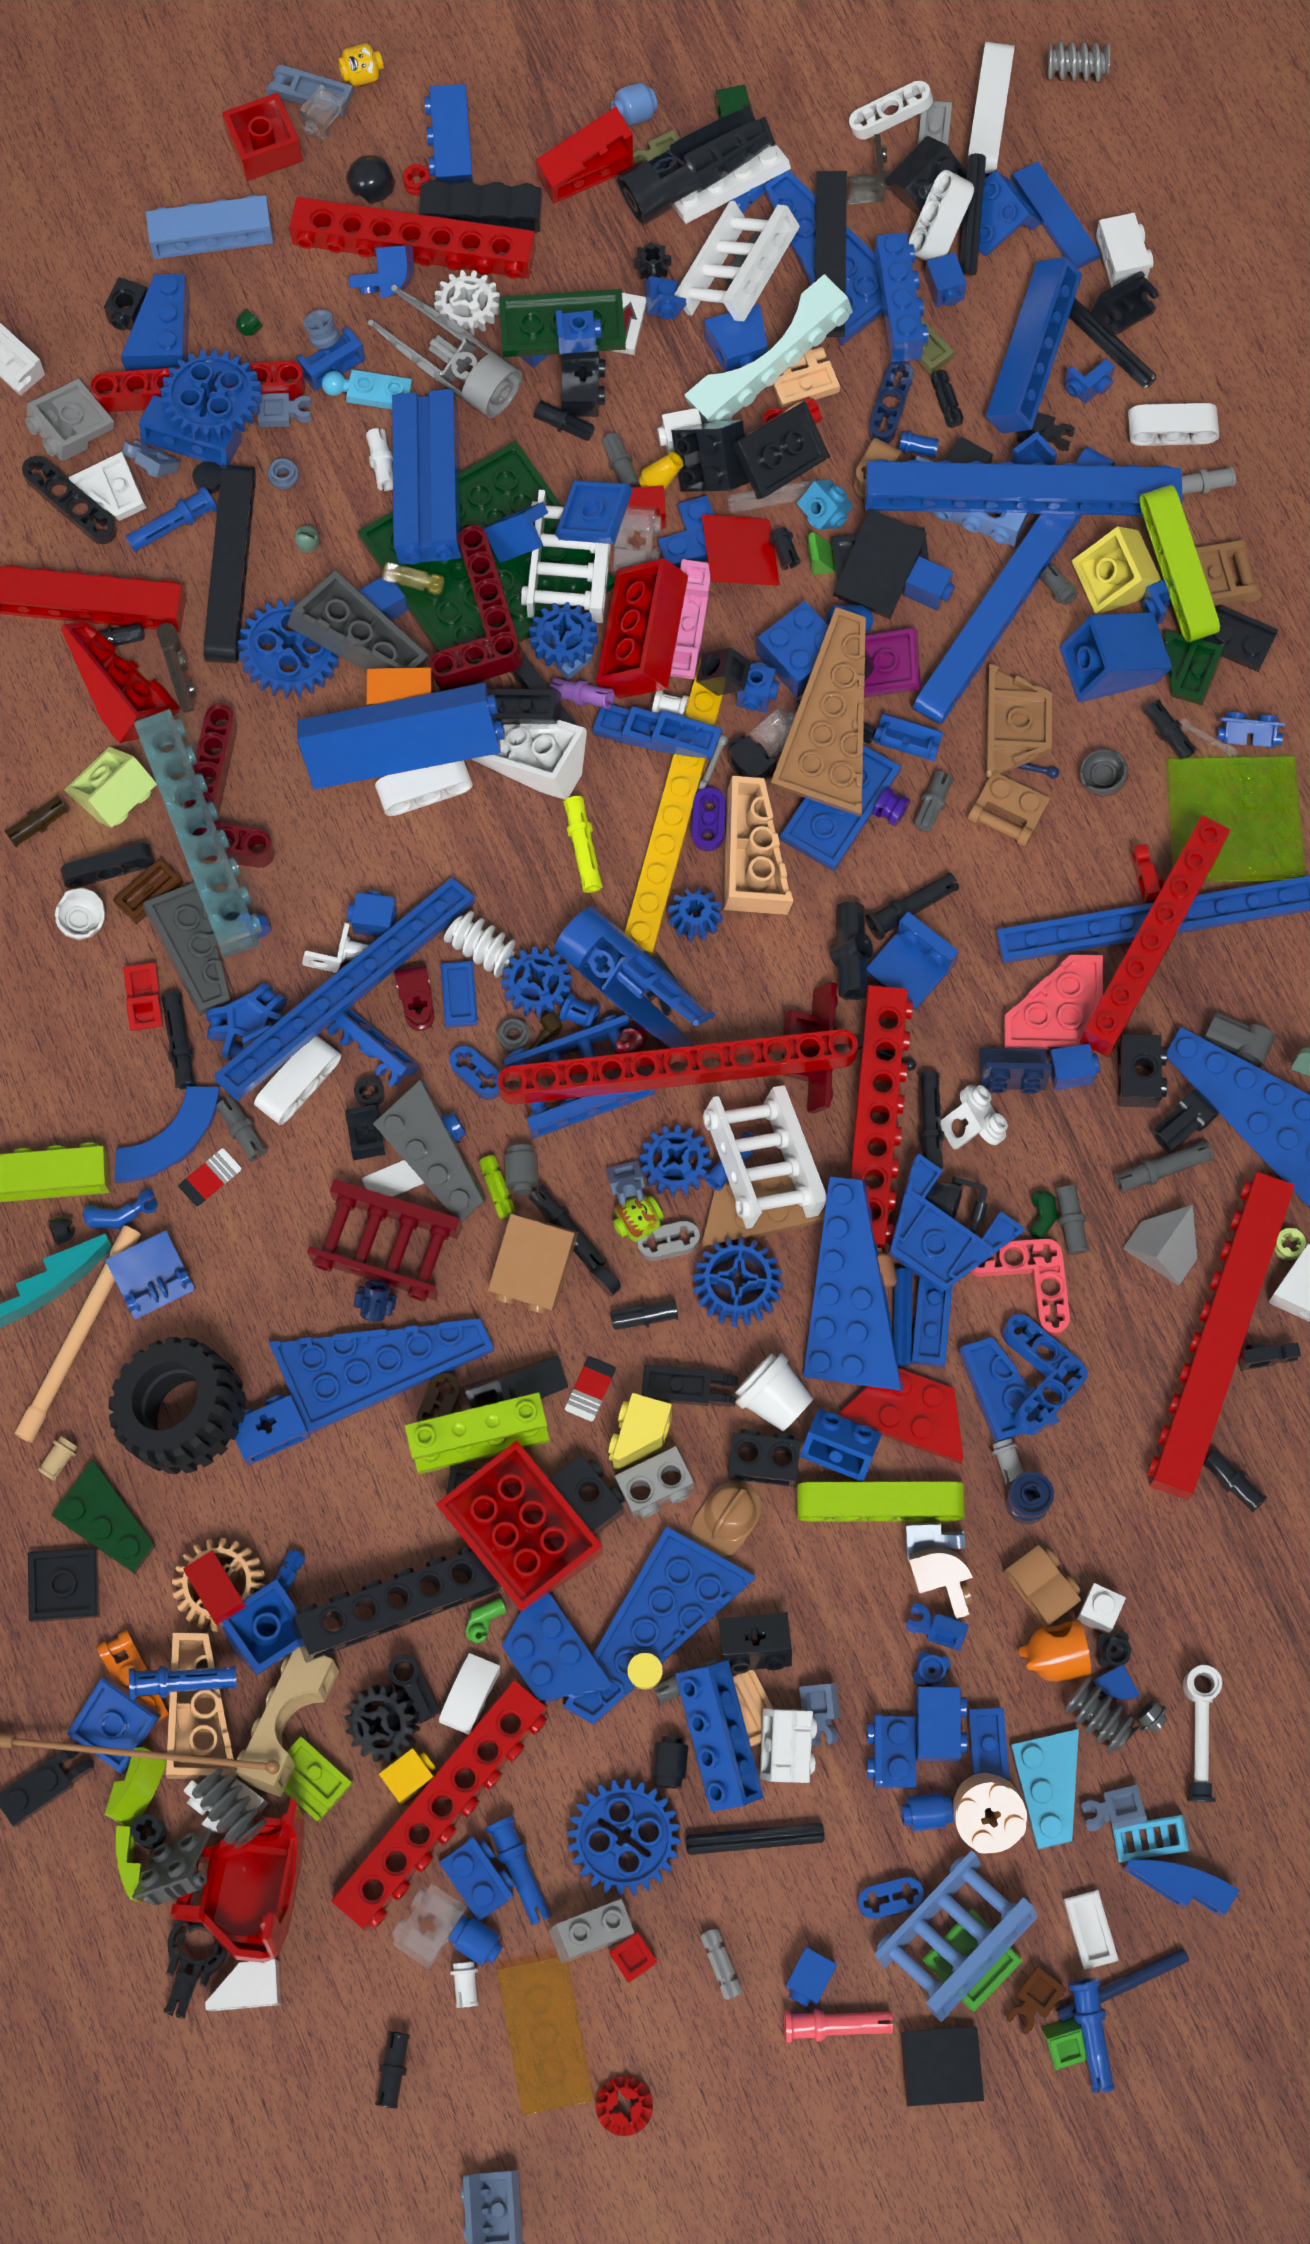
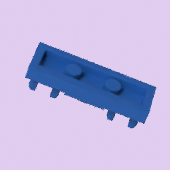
(374, 1045)

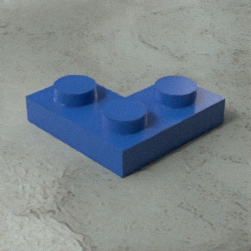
(691, 542)

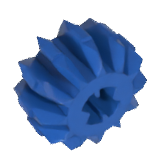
(687, 923)

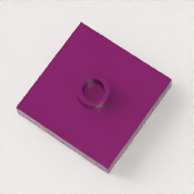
(895, 662)

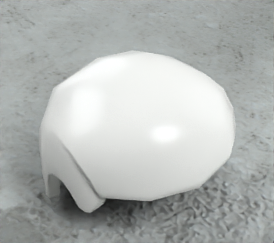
(80, 913)

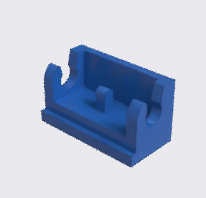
(340, 357)

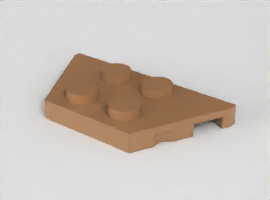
(1016, 722)
(725, 1223)

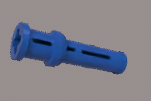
(183, 513)
(163, 1681)
(512, 1853)
(1090, 2017)

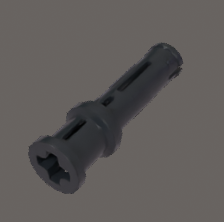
(890, 916)

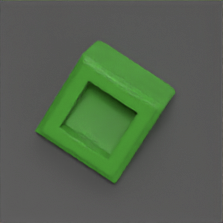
(820, 555)
(1065, 2043)

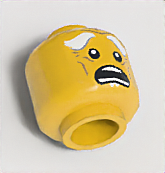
(360, 65)

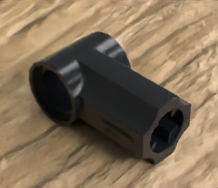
(1191, 1115)
(415, 1689)

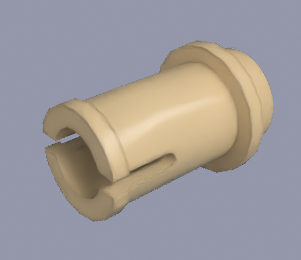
(57, 1458)

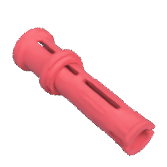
(819, 2025)

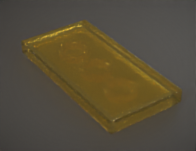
(544, 2036)

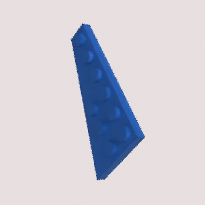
(1255, 1104)

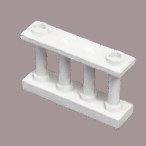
(754, 272)
(594, 572)
(786, 1136)

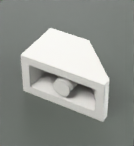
(248, 1987)

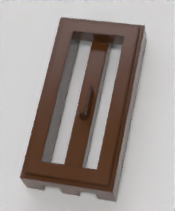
(143, 879)

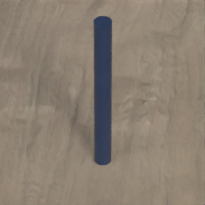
(1130, 1981)

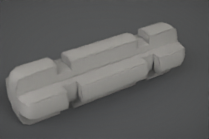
(721, 1964)

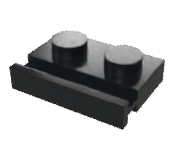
(1243, 638)

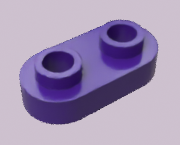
(708, 821)

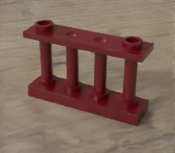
(378, 1208)

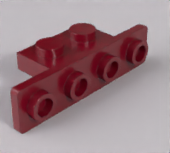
(822, 1019)

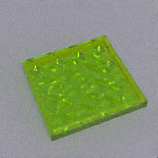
(1253, 800)

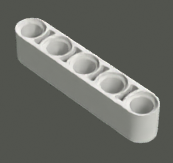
(991, 102)

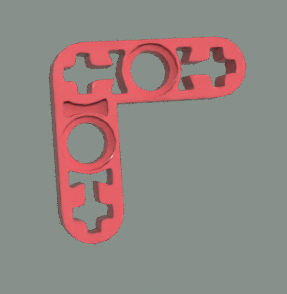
(1041, 1271)

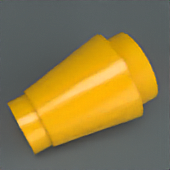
(662, 471)

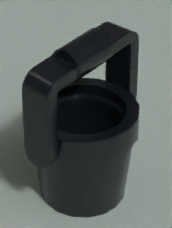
(948, 1196)

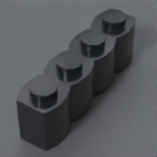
(485, 204)

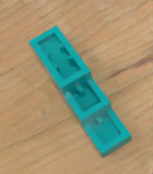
(62, 1273)

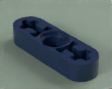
(888, 390)

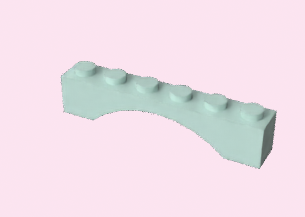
(818, 313)

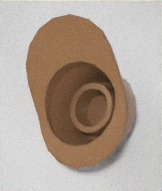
(727, 1518)

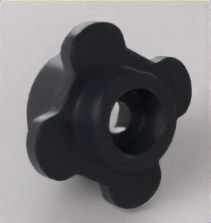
(1121, 1653)

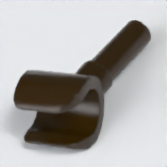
(552, 1028)

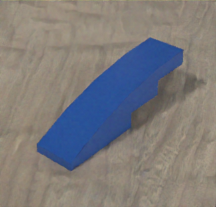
(658, 732)

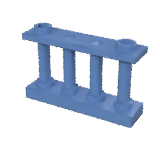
(967, 1969)

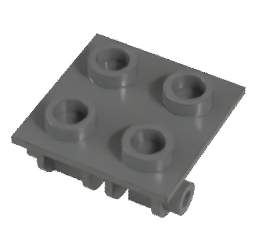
(173, 1870)

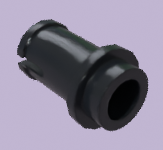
(785, 549)

